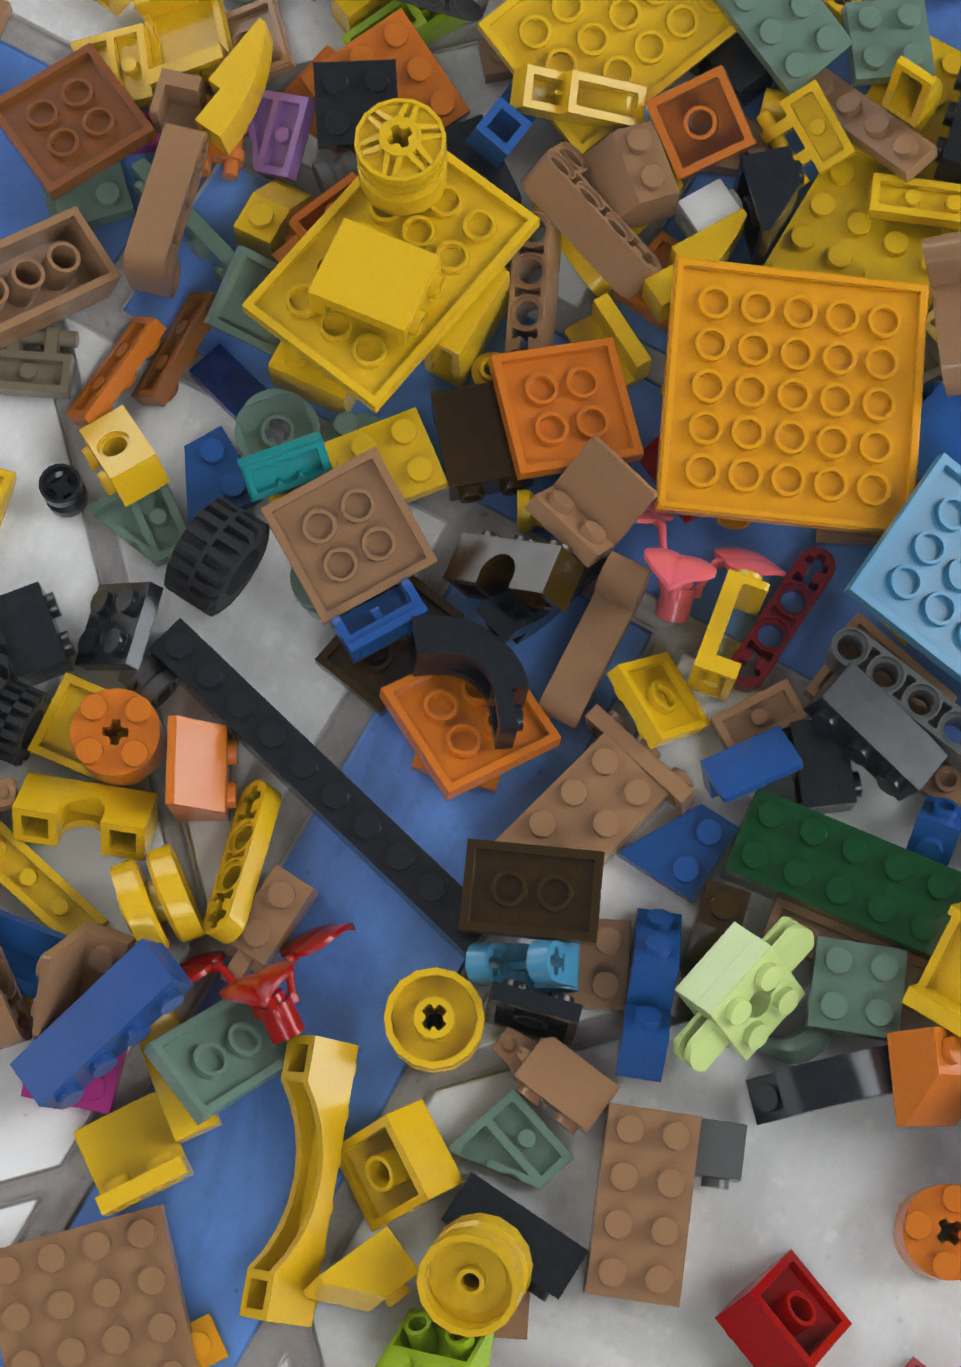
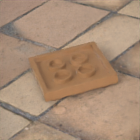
(349, 535)

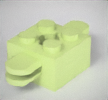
(741, 992)

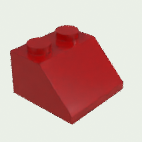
(784, 1317)

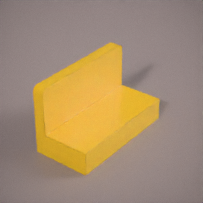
(609, 322)

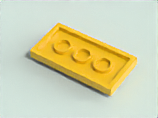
(403, 448)

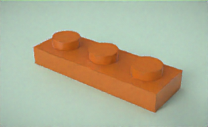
(117, 370)

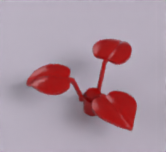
(260, 989)

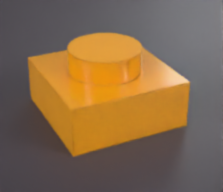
(207, 1341)

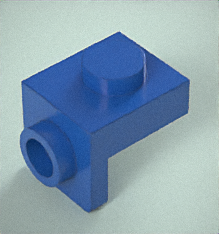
(936, 829)

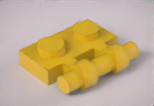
(815, 125)

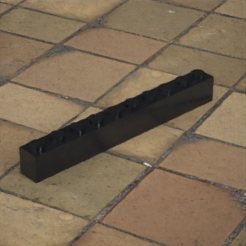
(315, 781)

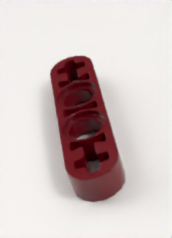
(780, 618)

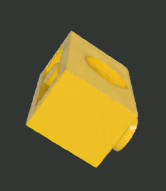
(123, 455)

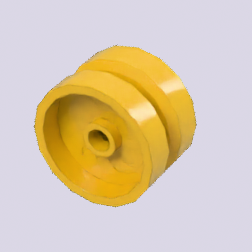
(164, 898)
(427, 994)
(474, 1275)

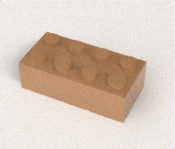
(51, 274)
(592, 804)
(642, 1205)

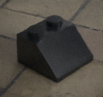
(768, 191)

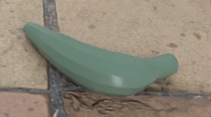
(797, 1045)

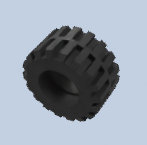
(216, 556)

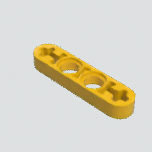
(242, 862)

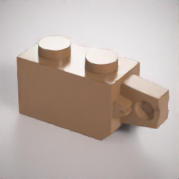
(271, 922)
(556, 1077)

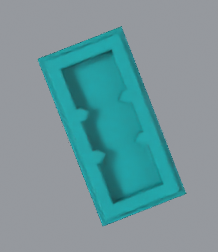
(284, 466)

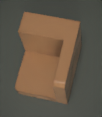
(177, 100)

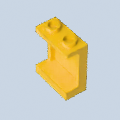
(185, 36)
(377, 280)
(713, 673)
(939, 988)

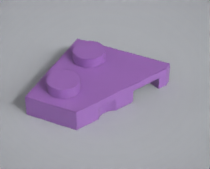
(280, 134)

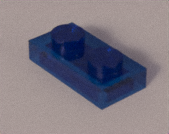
(225, 380)

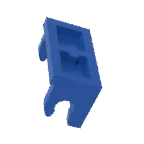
(379, 621)

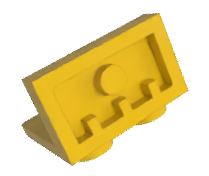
(132, 1154)

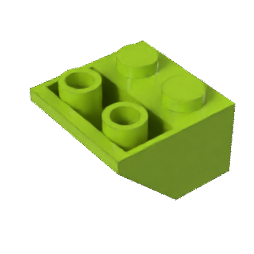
(426, 1344)

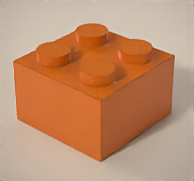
(701, 123)

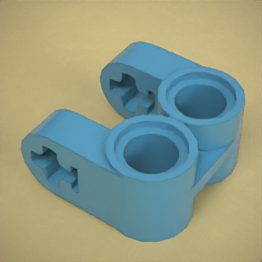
(540, 965)

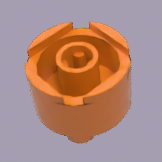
(104, 716)
(917, 1230)

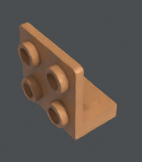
(593, 502)
(73, 968)

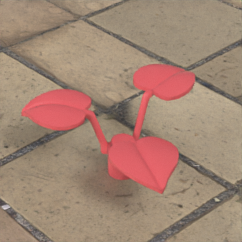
(679, 572)

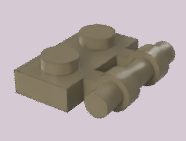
(39, 373)

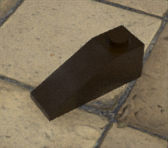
(715, 913)

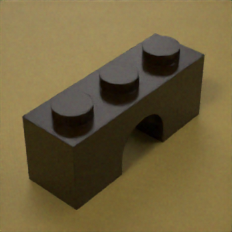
(538, 571)

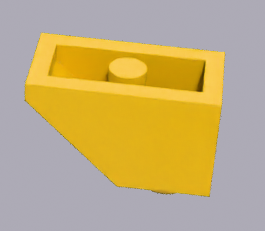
(267, 216)
(367, 1275)

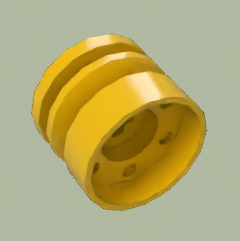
(401, 156)

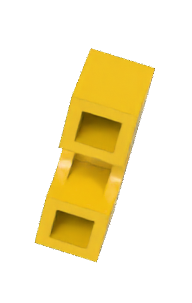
(54, 804)

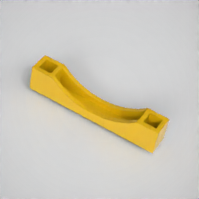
(318, 1087)

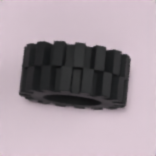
(20, 716)

